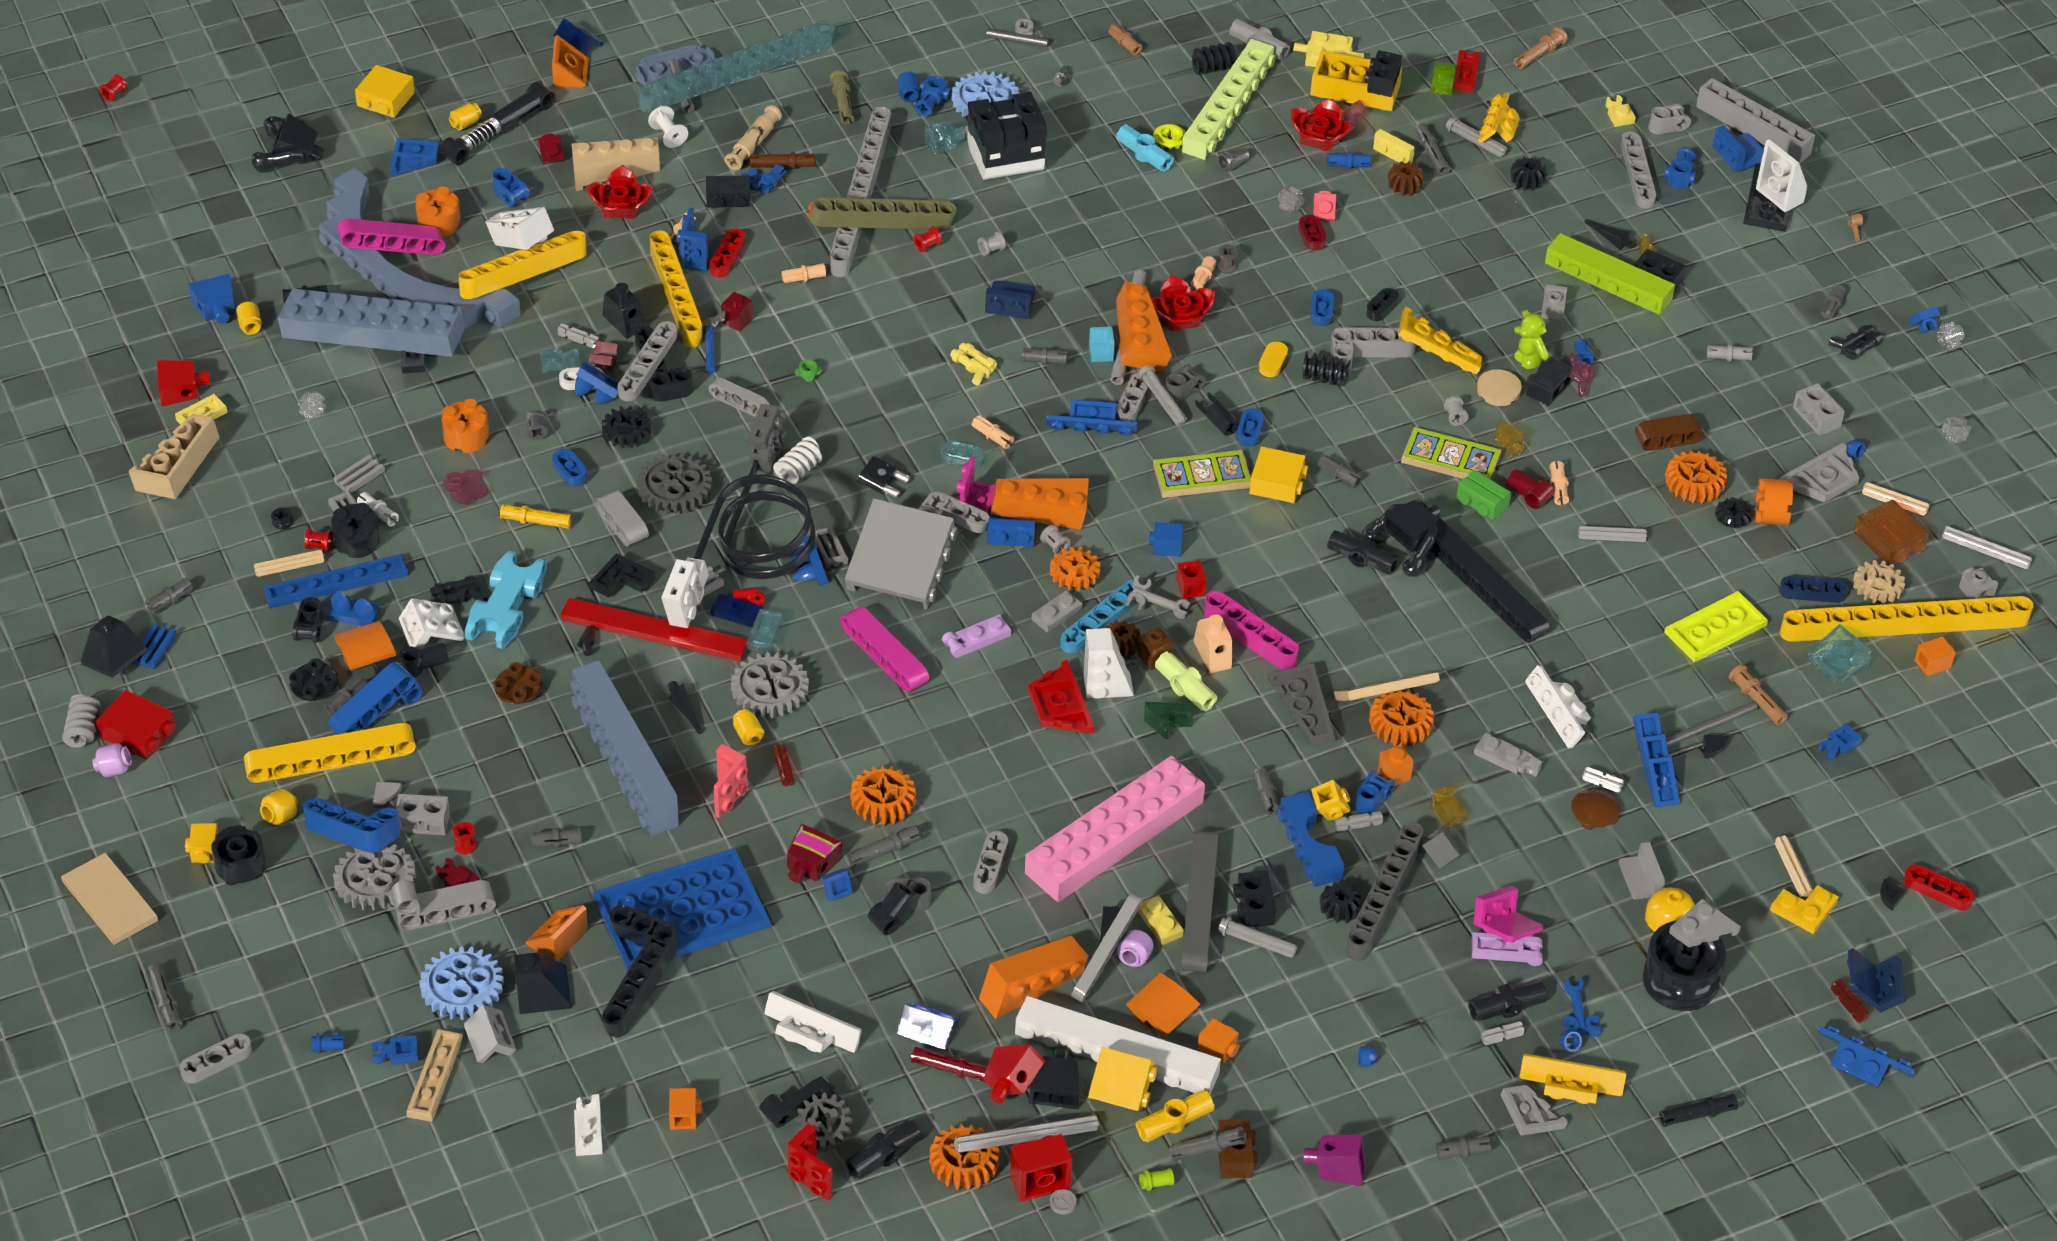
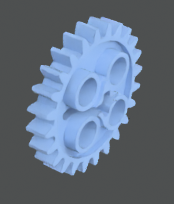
(981, 87)
(461, 982)

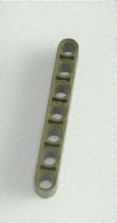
(882, 213)

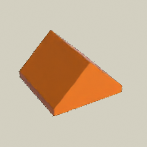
(568, 65)
(560, 932)

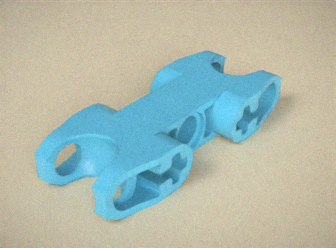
(501, 610)

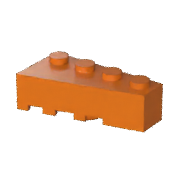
(1140, 330)
(1045, 501)
(1031, 974)

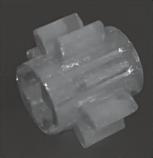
(1291, 199)
(1950, 335)
(311, 404)
(1956, 429)

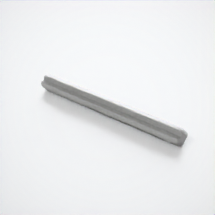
(1025, 1133)

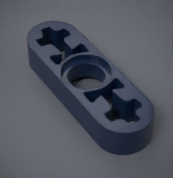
(1820, 583)

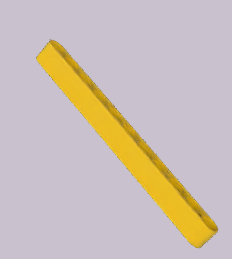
(1908, 618)

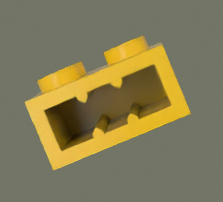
(384, 91)
(1278, 475)
(1122, 1079)

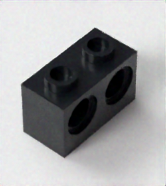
(1384, 73)
(1661, 267)
(1255, 899)

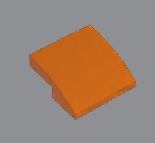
(365, 645)
(1163, 1004)

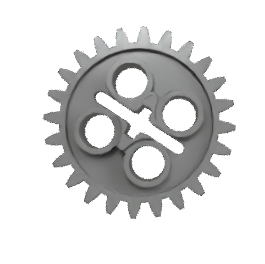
(755, 692)
(369, 877)

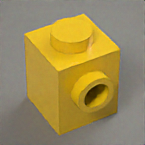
(200, 842)

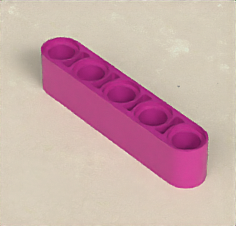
(391, 236)
(1253, 631)
(884, 649)

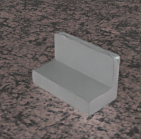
(1642, 872)
(489, 1033)

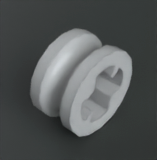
(1024, 26)

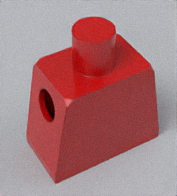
(179, 381)
(1011, 1070)

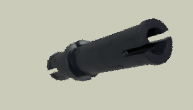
(1708, 1107)

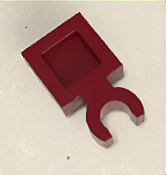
(455, 876)

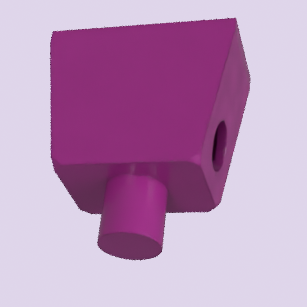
(1339, 1158)

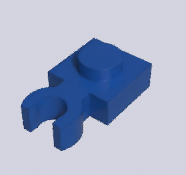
(1842, 739)
(400, 1050)

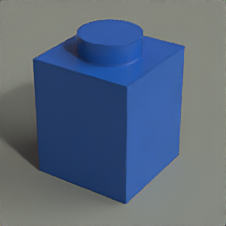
(1166, 539)

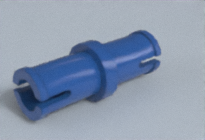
(1348, 160)

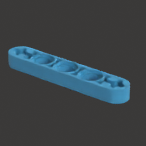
(1090, 619)

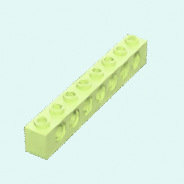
(1228, 99)

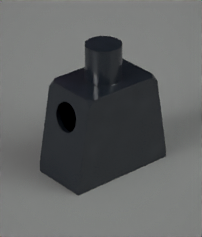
(623, 310)
(1056, 1082)

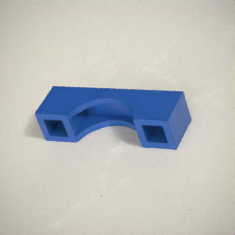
(1320, 861)

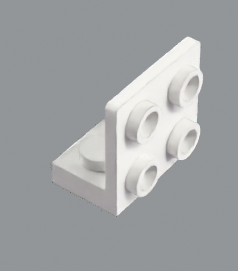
(427, 619)

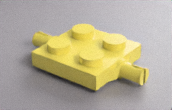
(1326, 42)

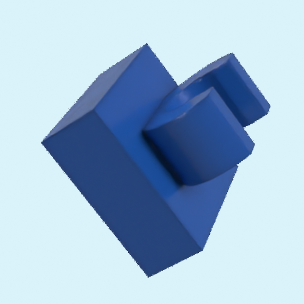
(1925, 317)
(837, 884)

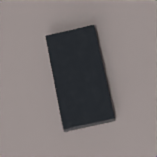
(1762, 211)

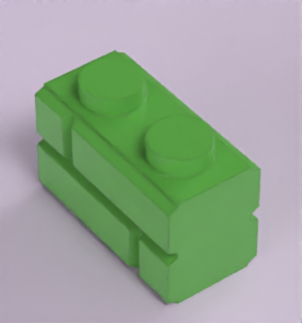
(1483, 495)

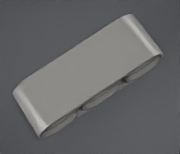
(622, 518)

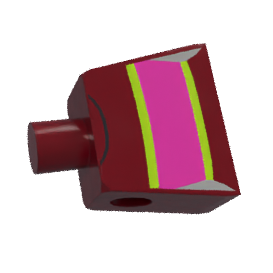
(812, 854)

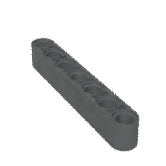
(1384, 891)
(1199, 901)

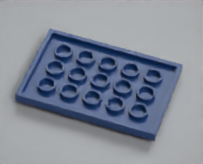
(702, 899)

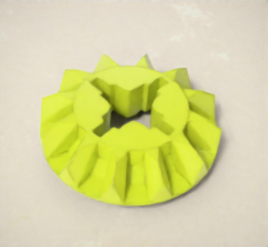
(1162, 133)

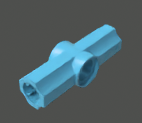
(1144, 148)

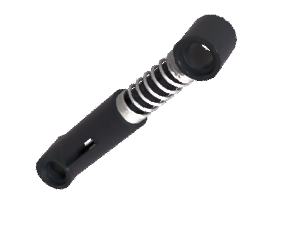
(535, 98)

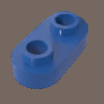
(1322, 307)
(1250, 427)
(573, 470)

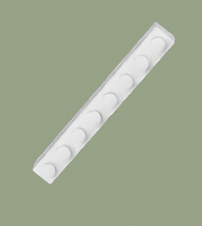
(1086, 1035)

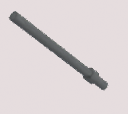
(1709, 724)

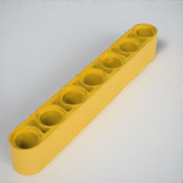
(522, 264)
(676, 289)
(329, 752)

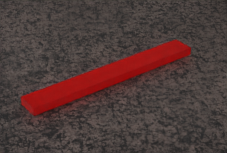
(654, 629)

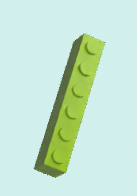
(1609, 273)

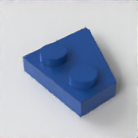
(413, 155)

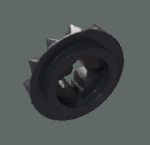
(1724, 513)

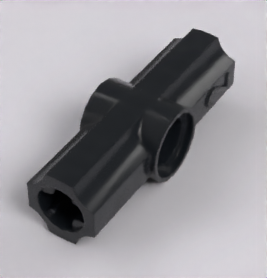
(1362, 552)
(416, 659)
(1507, 1001)
(883, 1149)

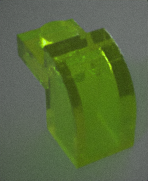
(1443, 78)

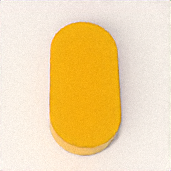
(1273, 359)

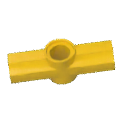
(1175, 1116)

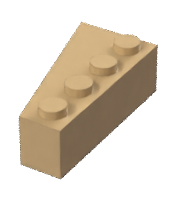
(598, 159)
(176, 459)

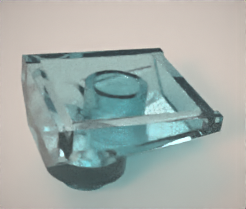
(1840, 655)

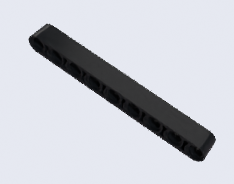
(1488, 584)

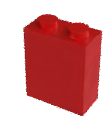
(136, 724)

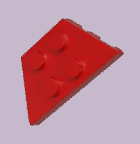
(1060, 701)

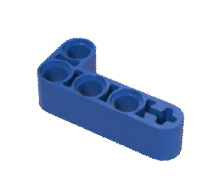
(375, 698)
(350, 827)

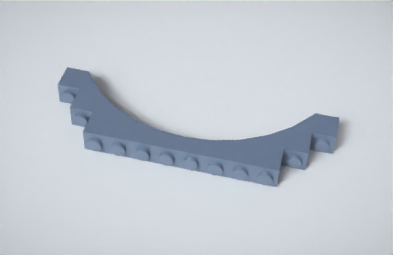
(350, 201)

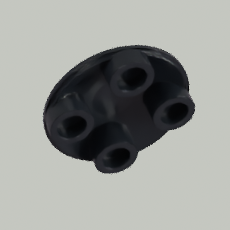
(313, 680)

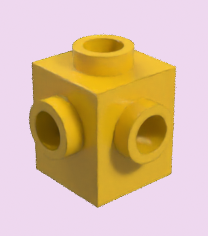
(1331, 800)

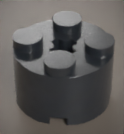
(355, 530)
(238, 855)

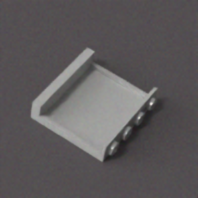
(901, 552)

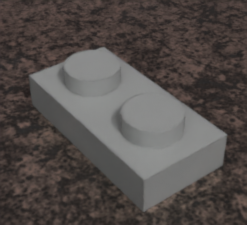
(1056, 611)

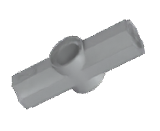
(1247, 32)

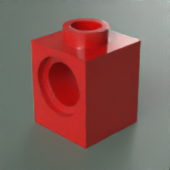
(1191, 579)

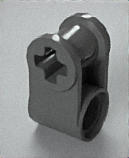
(1184, 383)
(920, 887)

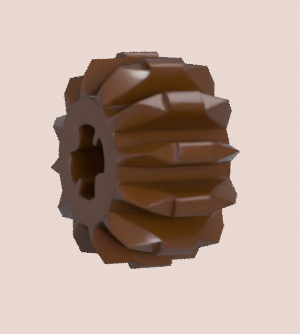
(1405, 178)
(1126, 636)

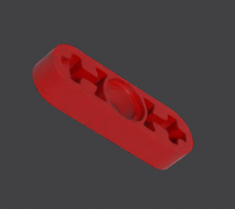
(728, 261)
(1942, 896)

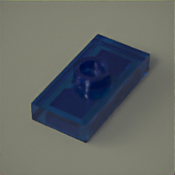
(735, 610)

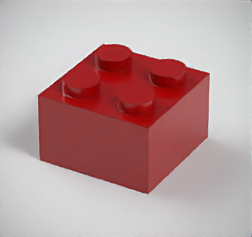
(1040, 1167)

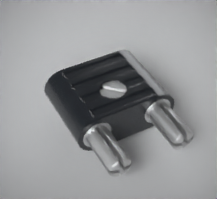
(879, 474)

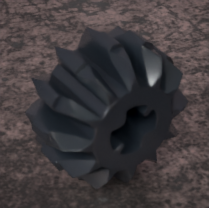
(1528, 173)
(1340, 902)

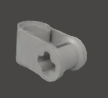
(1667, 118)

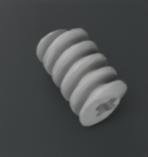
(81, 721)

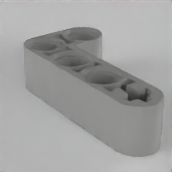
(1368, 343)
(440, 905)

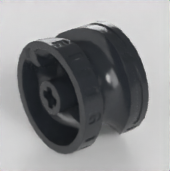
(1682, 975)

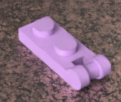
(976, 636)
(1494, 948)

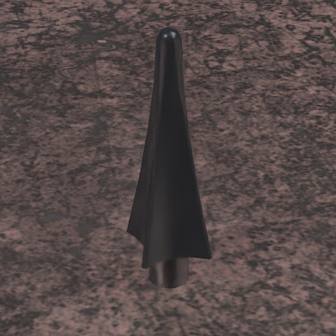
(1617, 237)
(680, 699)

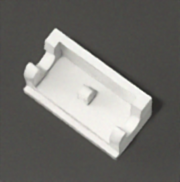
(588, 1127)

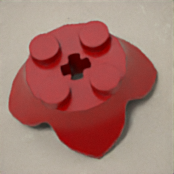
(1320, 127)
(620, 194)
(1180, 305)

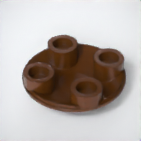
(518, 684)
(1595, 808)

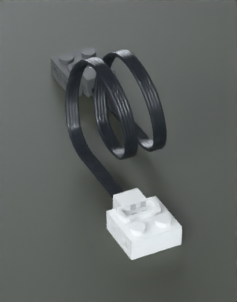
(688, 577)

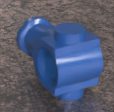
(933, 93)
(1681, 169)

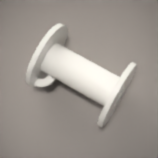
(673, 134)

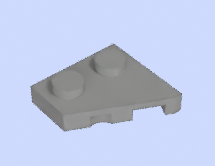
(1702, 924)
(1530, 1112)

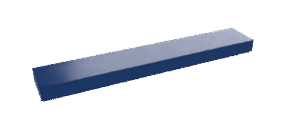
(335, 580)

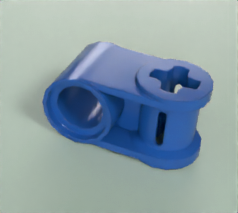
(509, 187)
(1373, 793)

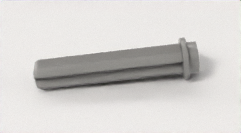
(1472, 135)
(1148, 375)
(1257, 937)

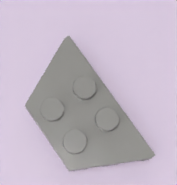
(1825, 475)

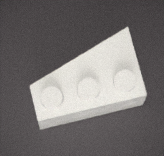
(520, 227)
(1104, 666)

